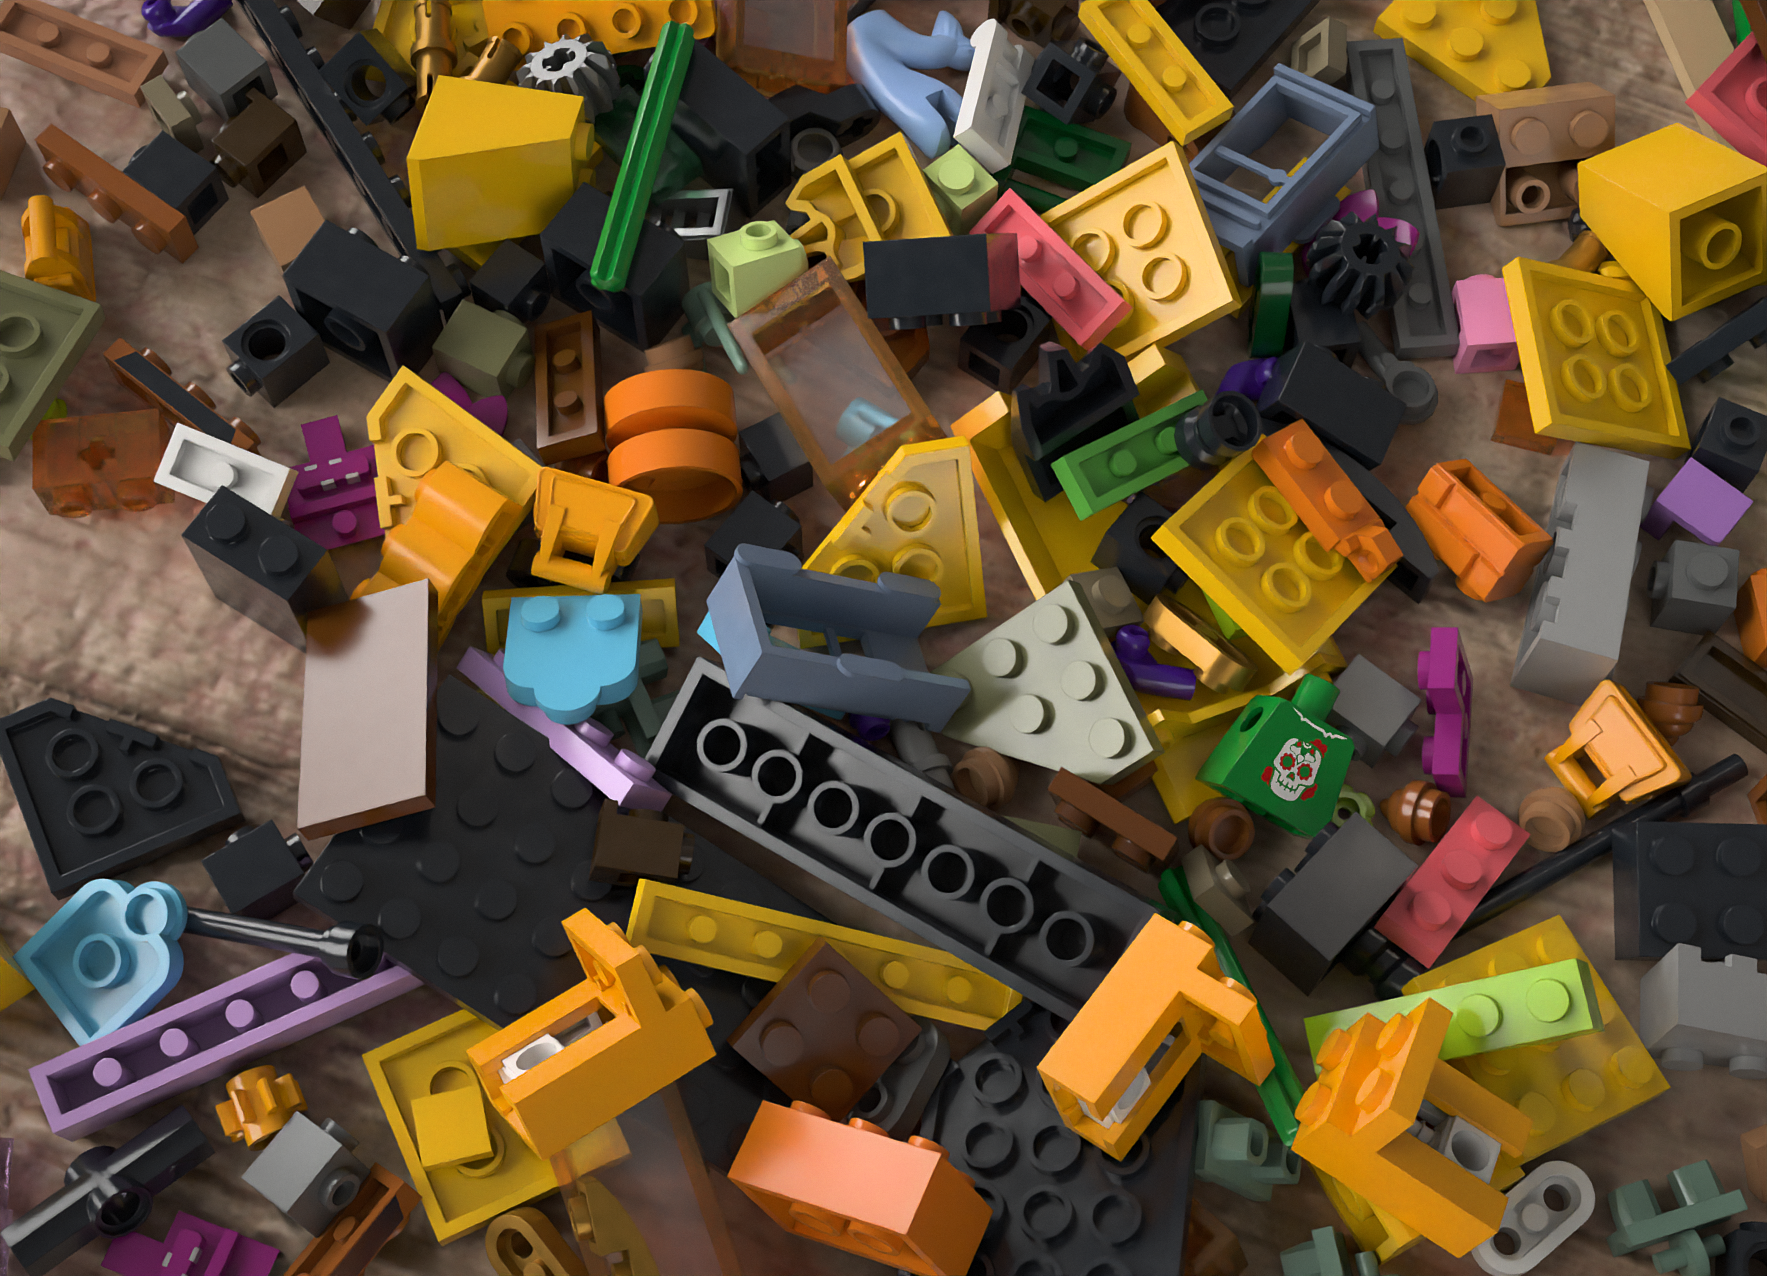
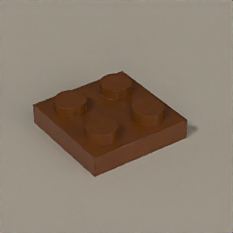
(1091, 810)
(824, 1032)

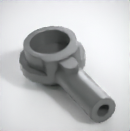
(808, 151)
(1401, 378)

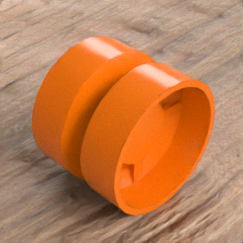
(675, 442)

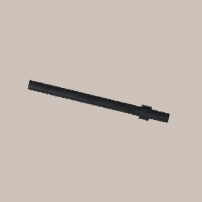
(1679, 801)

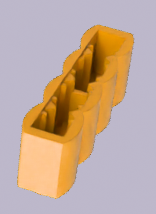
(447, 539)

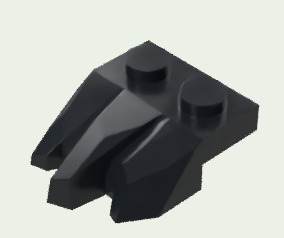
(1069, 409)

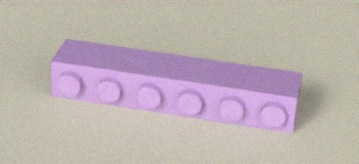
(204, 1040)

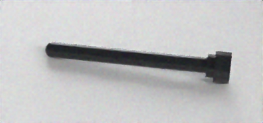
(346, 948)

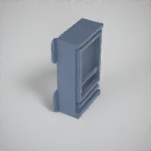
(1307, 197)
(885, 616)

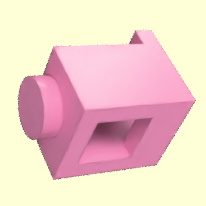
(1483, 326)

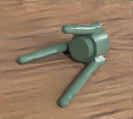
(709, 322)

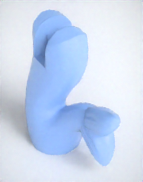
(881, 60)

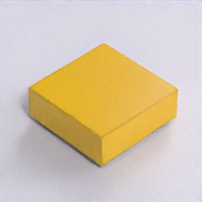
(452, 1128)

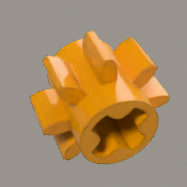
(259, 1105)

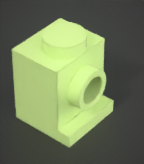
(961, 189)

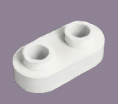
(1535, 1226)

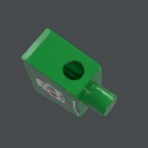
(1284, 759)

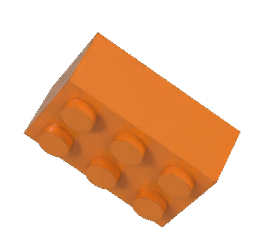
(861, 1189)

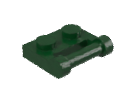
(1060, 154)

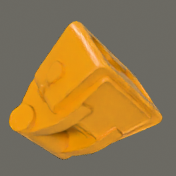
(58, 248)
(591, 521)
(1623, 748)

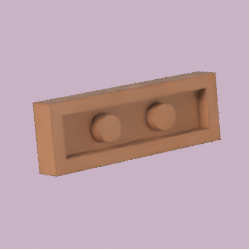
(79, 49)

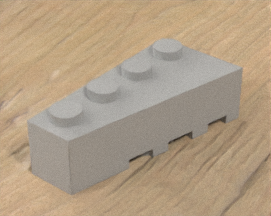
(1585, 576)
(1705, 1013)

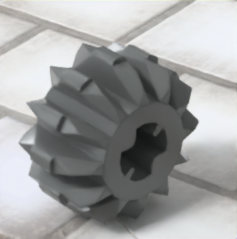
(576, 69)

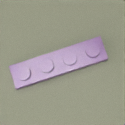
(583, 745)

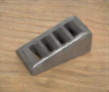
(714, 209)

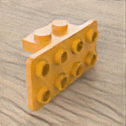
(618, 23)

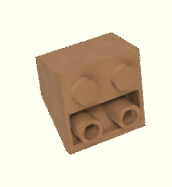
(1542, 142)

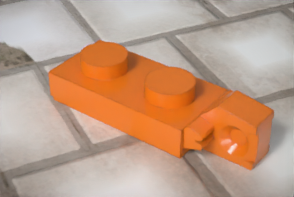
(1327, 499)

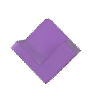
(1699, 504)

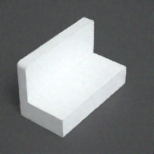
(201, 464)

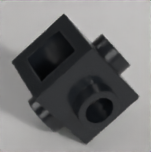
(1057, 86)

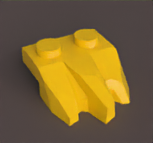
(865, 200)

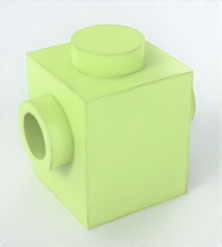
(753, 264)

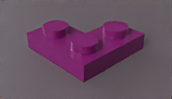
(1449, 693)

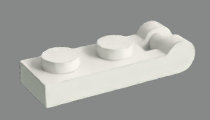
(993, 97)

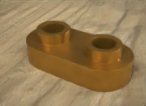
(1181, 630)
(530, 1245)

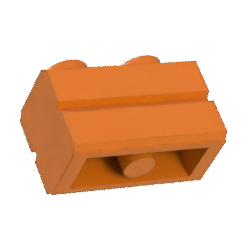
(1477, 531)

